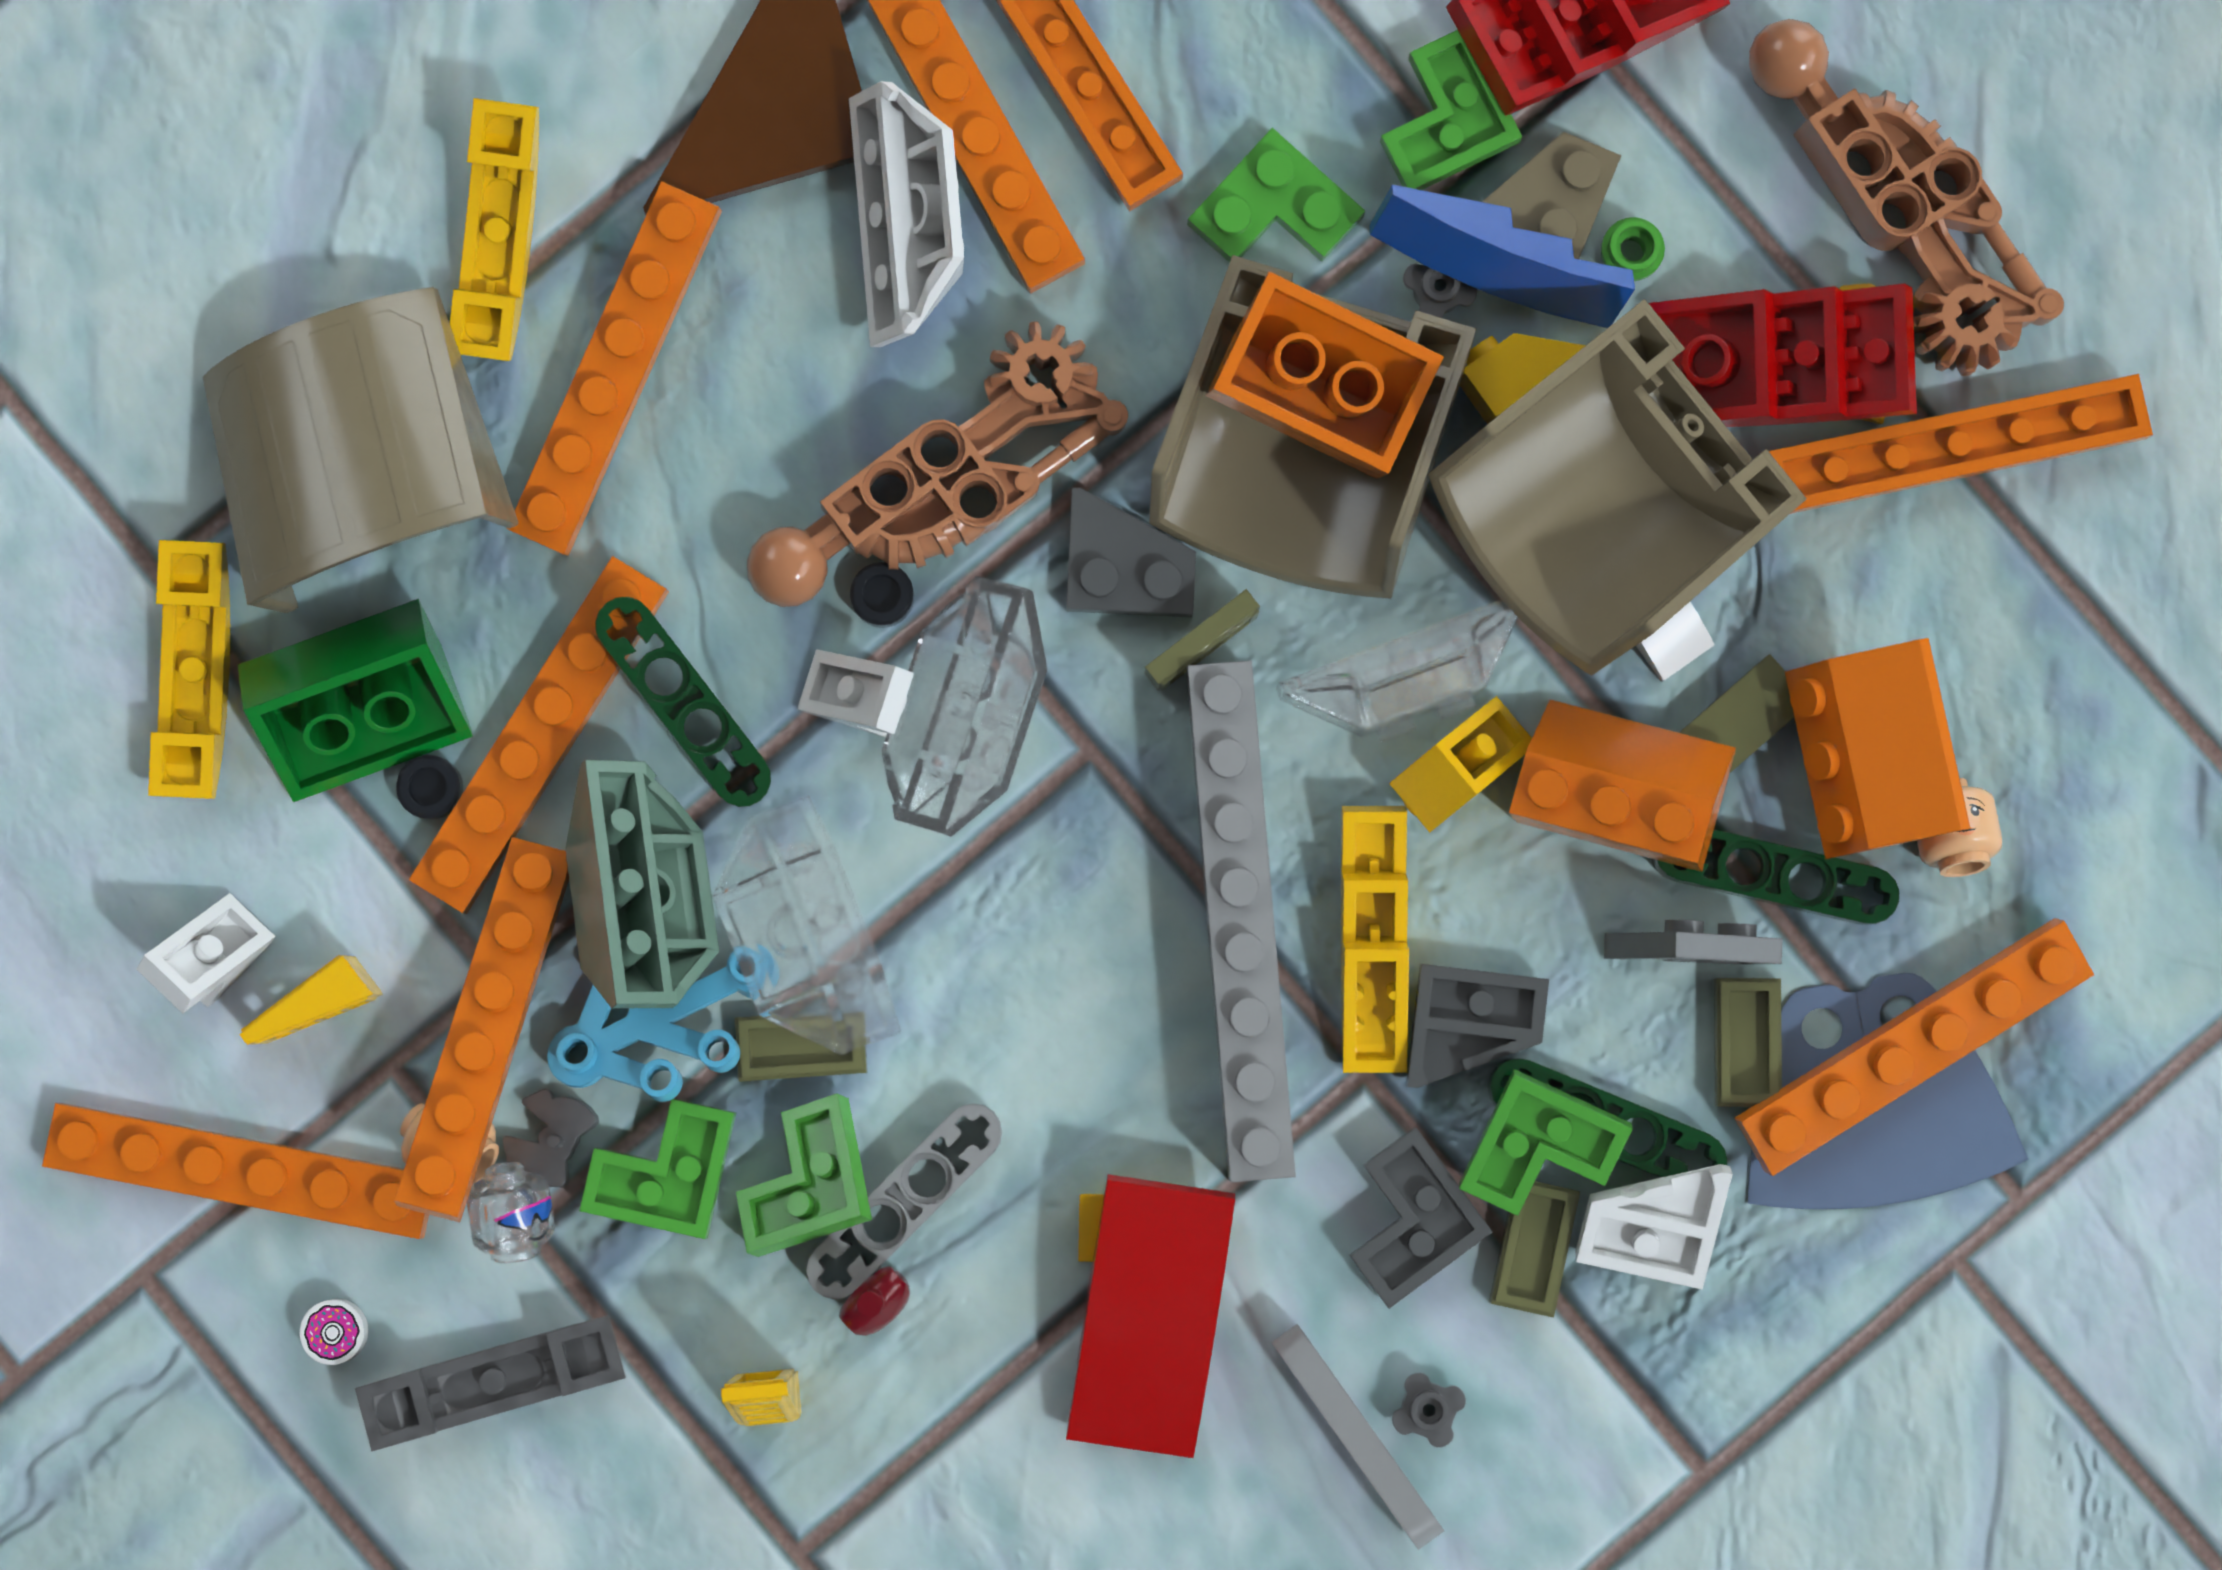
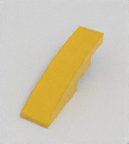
(1374, 939)

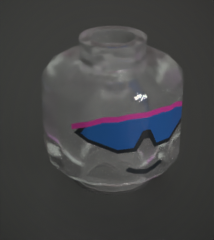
(510, 1213)

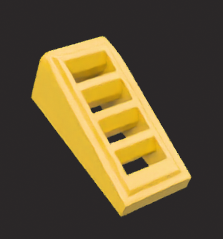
(327, 993)
(763, 1397)

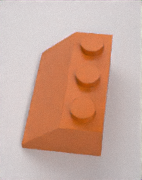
(1324, 376)
(1877, 748)
(1622, 784)

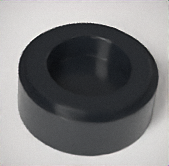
(882, 595)
(429, 787)

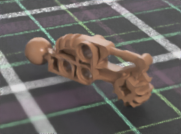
(1903, 153)
(791, 563)

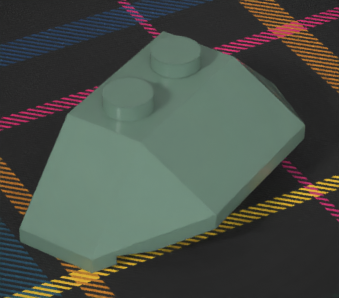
(638, 887)

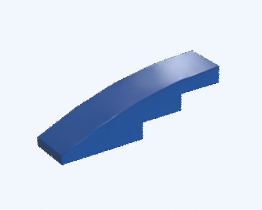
(1485, 251)

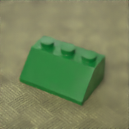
(353, 700)

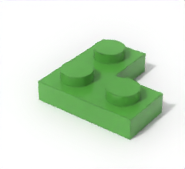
(1464, 119)
(1273, 186)
(1537, 1125)
(675, 1190)
(821, 1192)

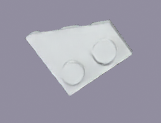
(1657, 1226)

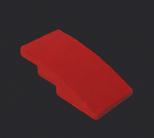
(1550, 45)
(1798, 353)
(1150, 1316)

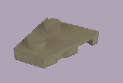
(1559, 189)

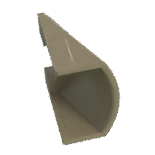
(348, 441)
(1609, 495)
(1279, 502)

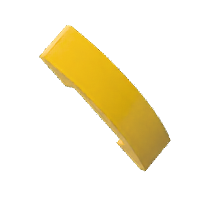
(496, 228)
(192, 669)

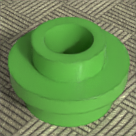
(1645, 235)

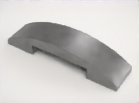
(490, 1382)

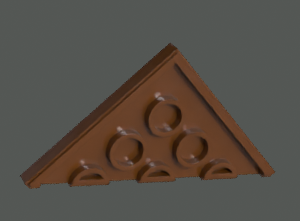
(773, 107)

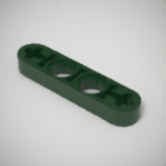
(676, 707)
(1773, 881)
(1687, 1137)

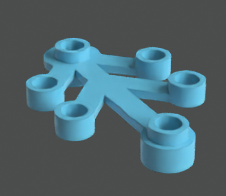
(648, 1026)

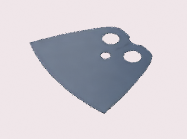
(1913, 1148)

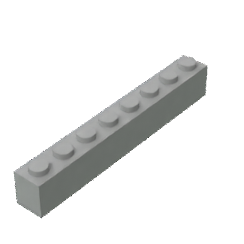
(1240, 921)

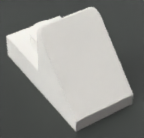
(856, 692)
(206, 954)

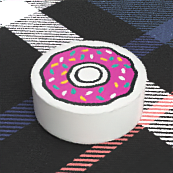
(334, 1331)

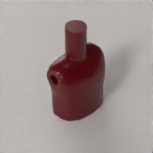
(876, 1302)

